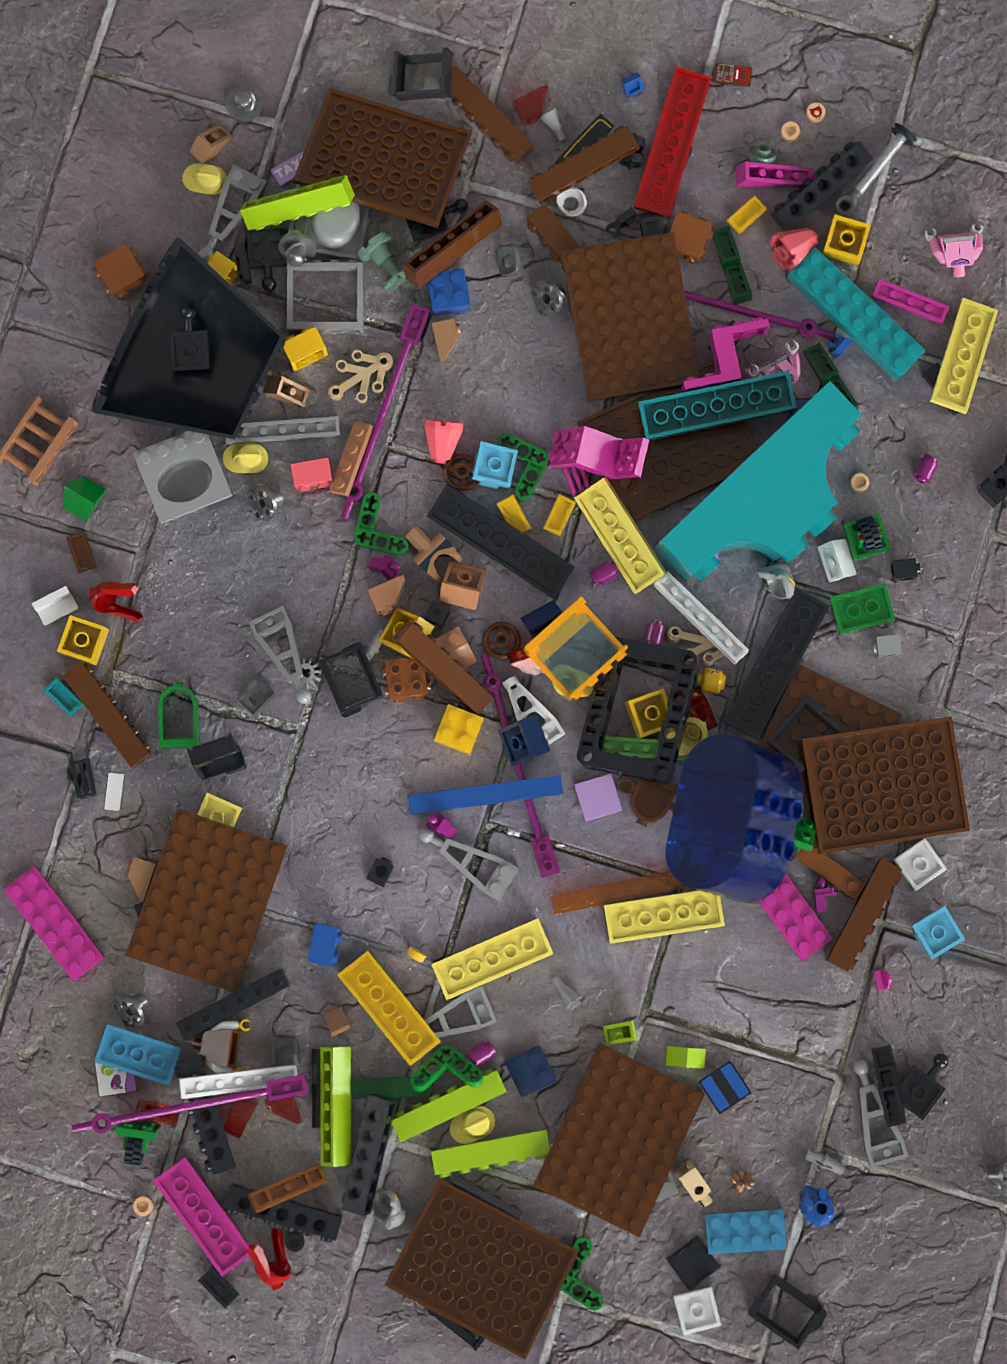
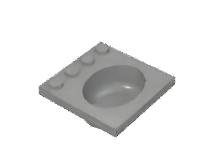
(337, 232)
(182, 475)

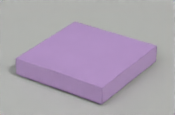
(598, 797)

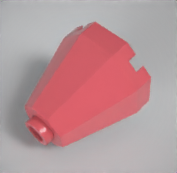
(793, 246)
(442, 438)

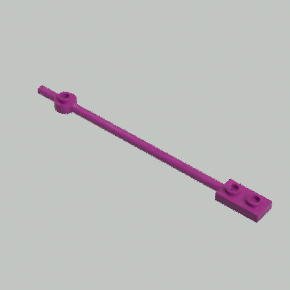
(771, 318)
(410, 335)
(541, 845)
(275, 1090)

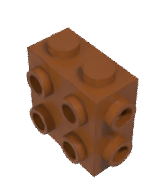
(691, 236)
(120, 271)
(405, 680)

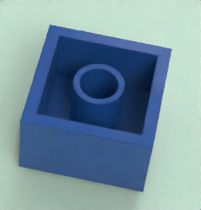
(449, 292)
(324, 945)

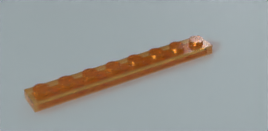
(615, 892)

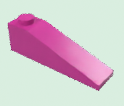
(771, 175)

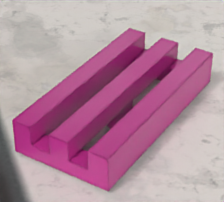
(583, 475)

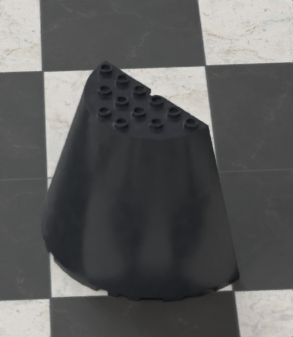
(201, 400)

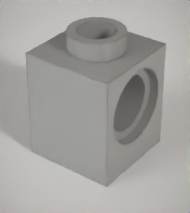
(887, 646)

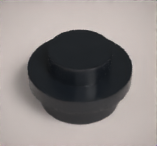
(294, 1241)

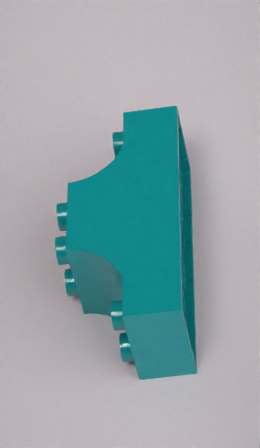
(770, 495)

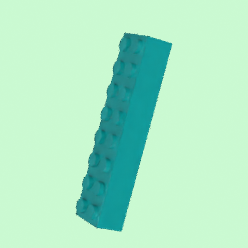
(855, 314)
(717, 406)

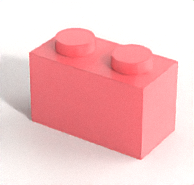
(312, 474)

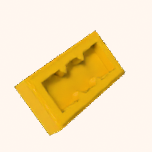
(746, 215)
(513, 513)
(559, 515)

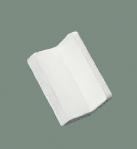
(836, 560)
(55, 605)

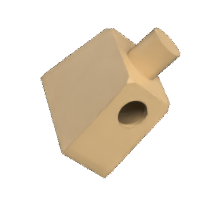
(690, 1180)

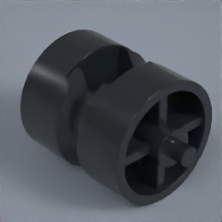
(635, 159)

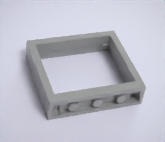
(328, 327)

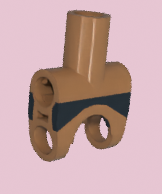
(430, 551)

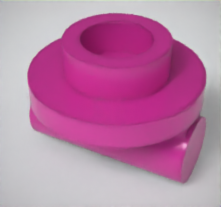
(882, 980)

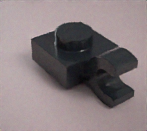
(624, 219)

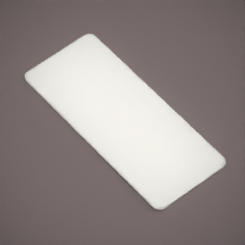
(114, 791)

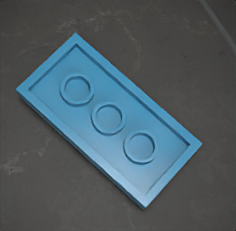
(137, 1054)
(745, 1231)

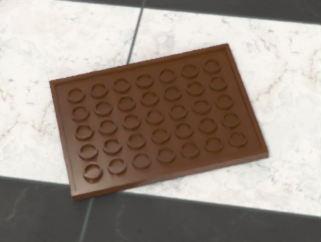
(388, 154)
(630, 316)
(672, 464)
(841, 704)
(885, 785)
(206, 900)
(618, 1140)
(481, 1268)

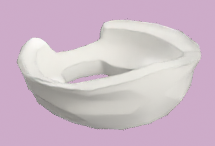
(576, 193)

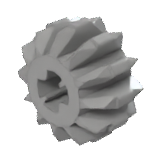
(310, 680)

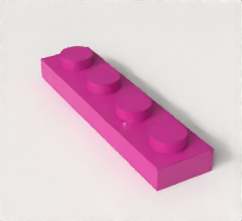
(910, 302)

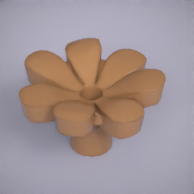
(742, 1180)

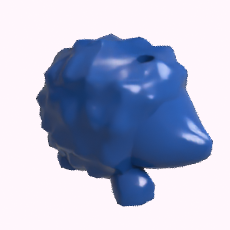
(816, 1206)

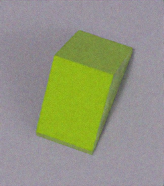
(620, 1032)
(685, 1057)

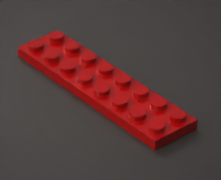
(672, 142)

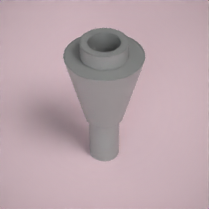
(551, 119)
(569, 997)

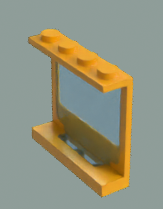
(575, 650)

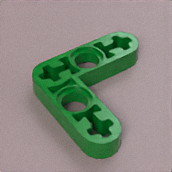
(531, 466)
(369, 529)
(447, 1063)
(573, 1281)

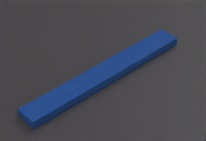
(485, 794)

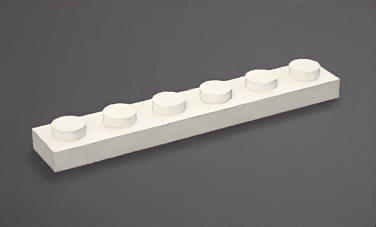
(701, 618)
(233, 1081)

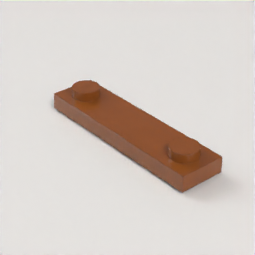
(831, 872)
(287, 1188)

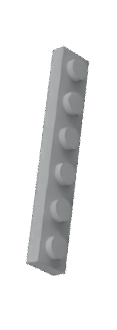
(288, 430)

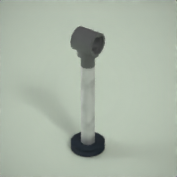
(902, 136)

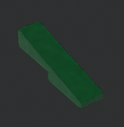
(732, 266)
(827, 371)
(387, 1087)

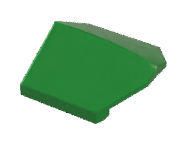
(82, 497)

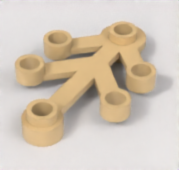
(362, 374)
(703, 640)

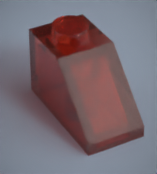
(531, 105)
(521, 661)
(701, 709)
(284, 1108)
(240, 1117)
(169, 1119)

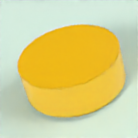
(416, 954)

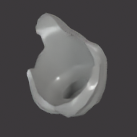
(778, 579)
(388, 1209)

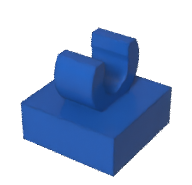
(632, 84)
(840, 347)

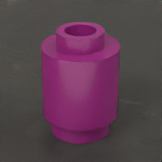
(925, 469)
(604, 573)
(654, 632)
(481, 1053)

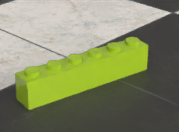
(297, 203)
(335, 1106)
(447, 1106)
(489, 1152)

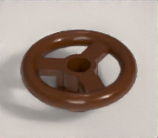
(467, 467)
(501, 625)

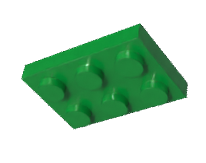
(862, 609)

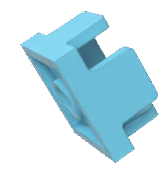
(494, 465)
(937, 932)

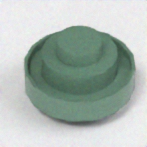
(762, 154)

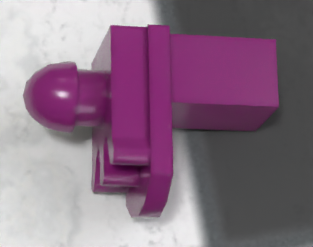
(385, 565)
(441, 825)
(820, 892)

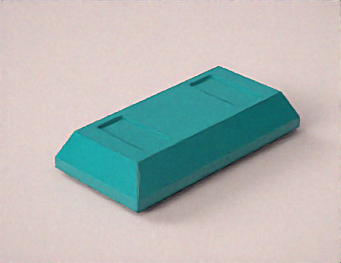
(63, 697)

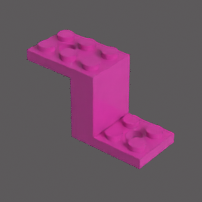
(724, 353)
(598, 452)

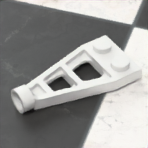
(551, 728)

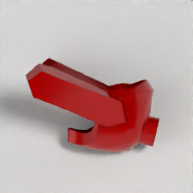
(105, 595)
(274, 1272)

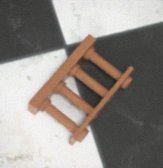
(56, 442)

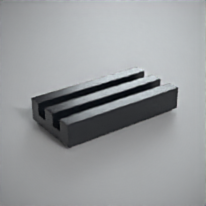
(91, 779)

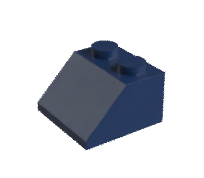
(540, 618)
(524, 740)
(530, 1071)

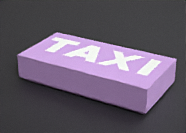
(286, 171)

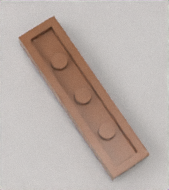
(351, 458)

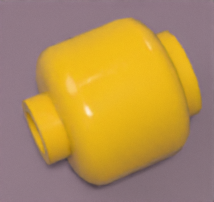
(711, 680)

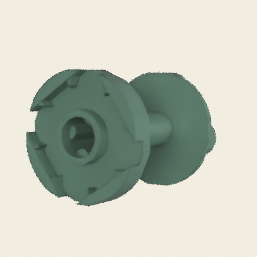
(383, 257)

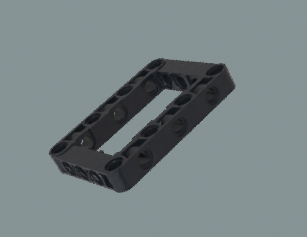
(675, 721)

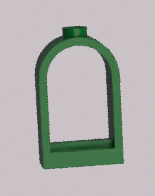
(178, 742)

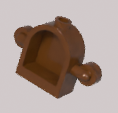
(649, 799)

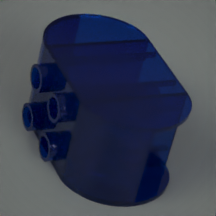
(734, 819)

